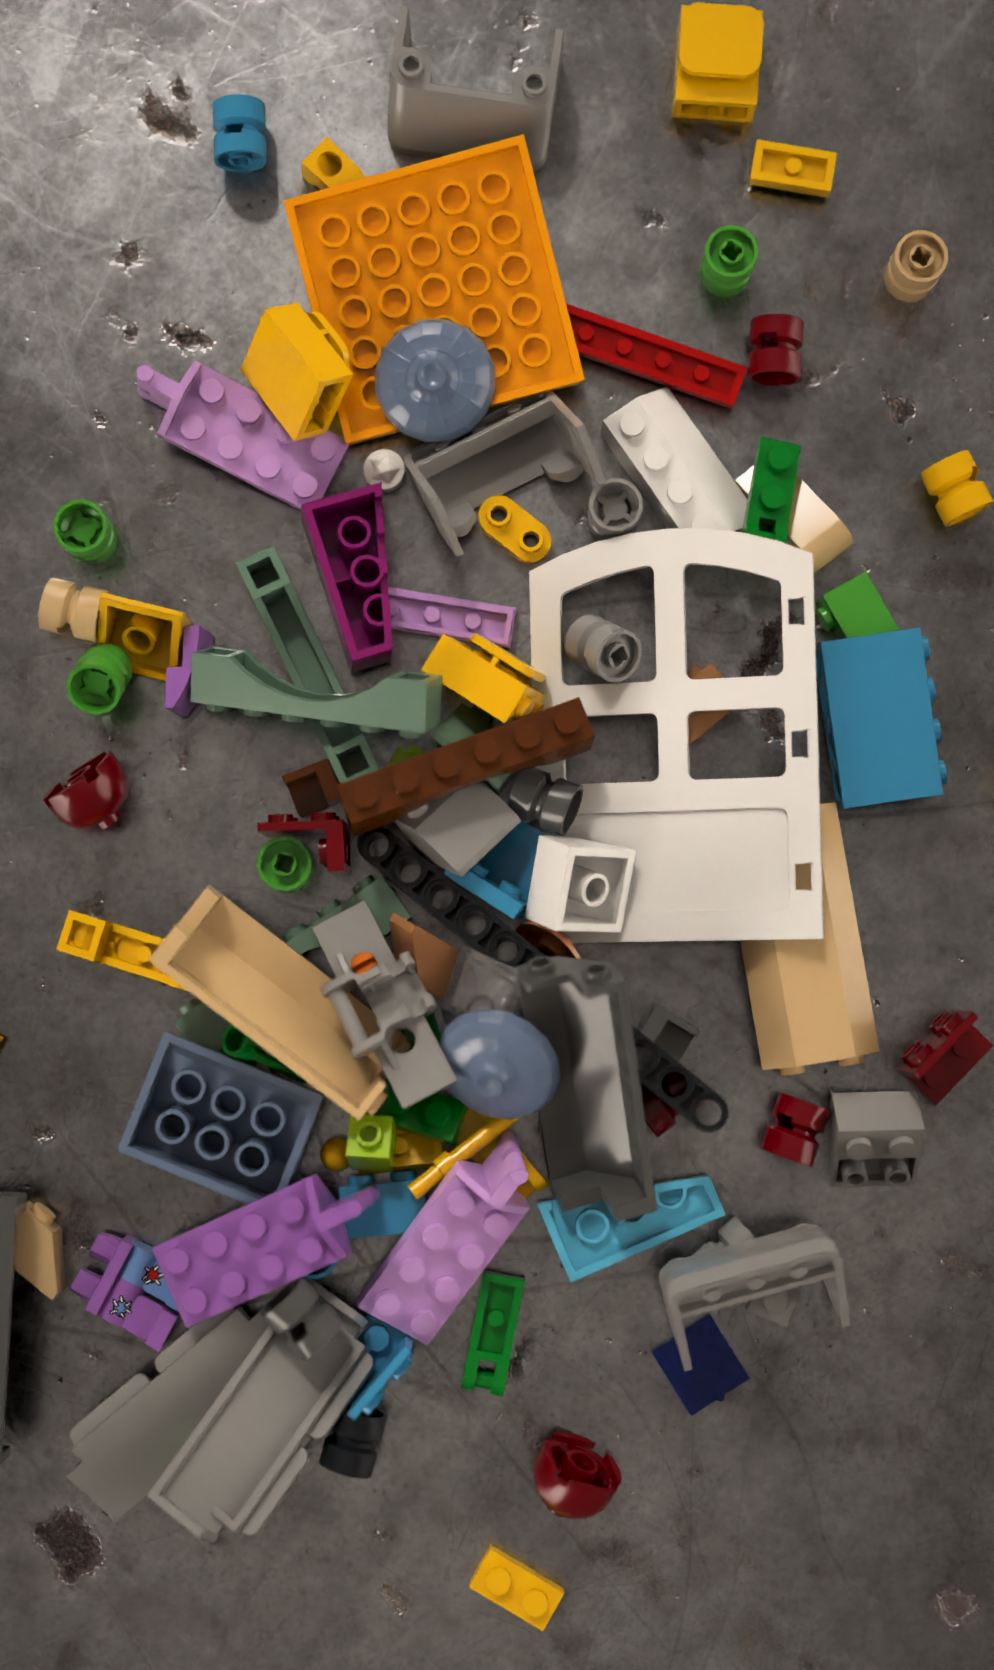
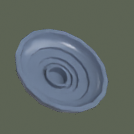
(435, 380)
(500, 1063)

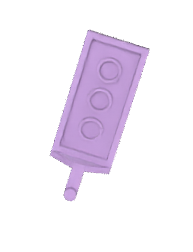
(241, 434)
(449, 1243)

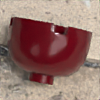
(91, 793)
(573, 1477)

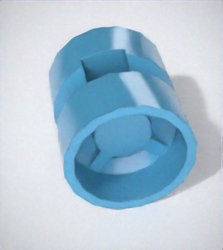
(240, 130)

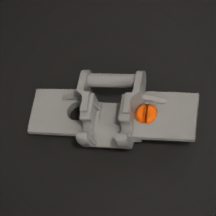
(396, 997)

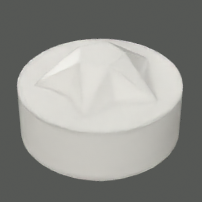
(384, 467)

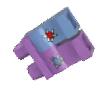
(130, 1290)

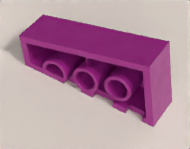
(351, 561)

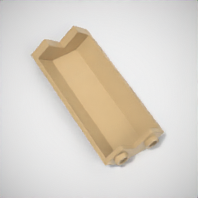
(814, 993)
(274, 999)

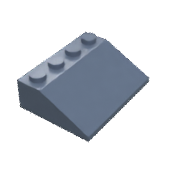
(219, 1121)

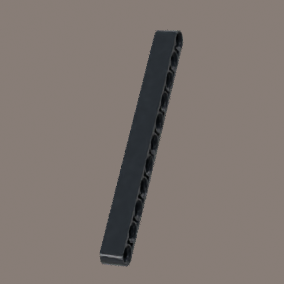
(497, 932)

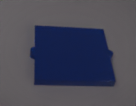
(713, 1364)

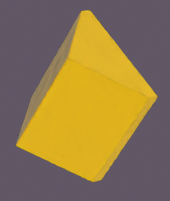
(144, 632)

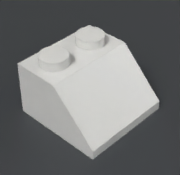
(579, 885)

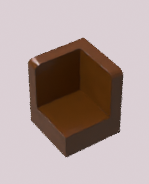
(313, 787)

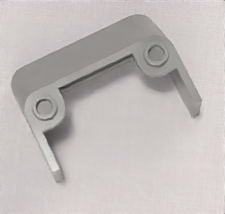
(447, 119)
(497, 456)
(750, 1272)

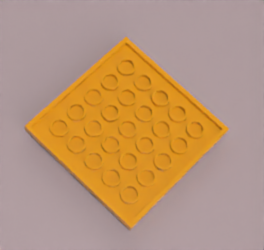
(438, 243)

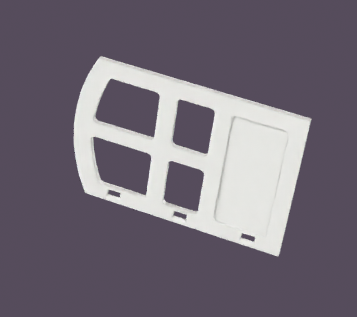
(708, 851)

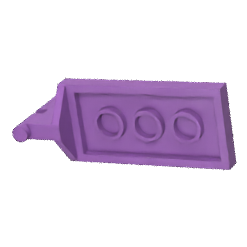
(258, 1247)

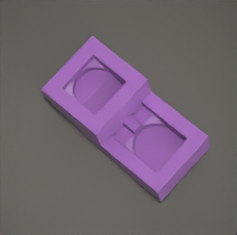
(179, 678)

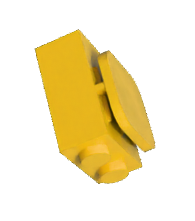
(717, 62)
(298, 369)
(487, 679)

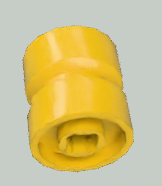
(956, 488)

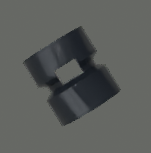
(351, 1447)

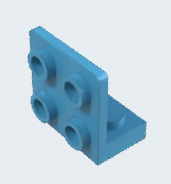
(505, 871)
(391, 1358)

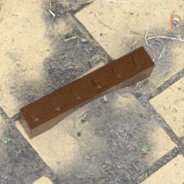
(514, 746)

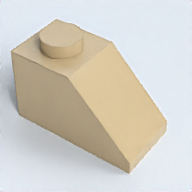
(40, 1250)

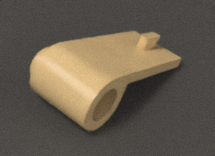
(811, 523)

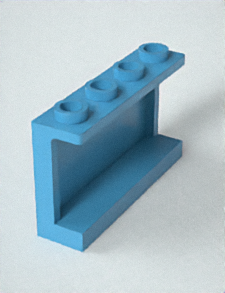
(879, 718)

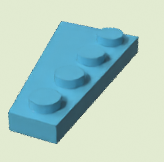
(593, 1240)

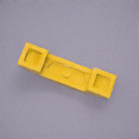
(112, 945)

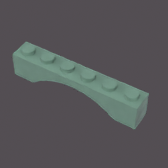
(304, 657)
(237, 680)
(207, 1027)

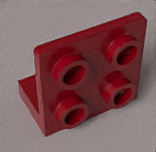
(333, 851)
(944, 1055)

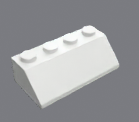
(674, 464)

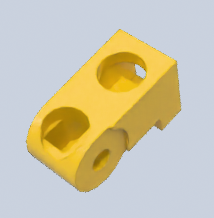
(329, 166)

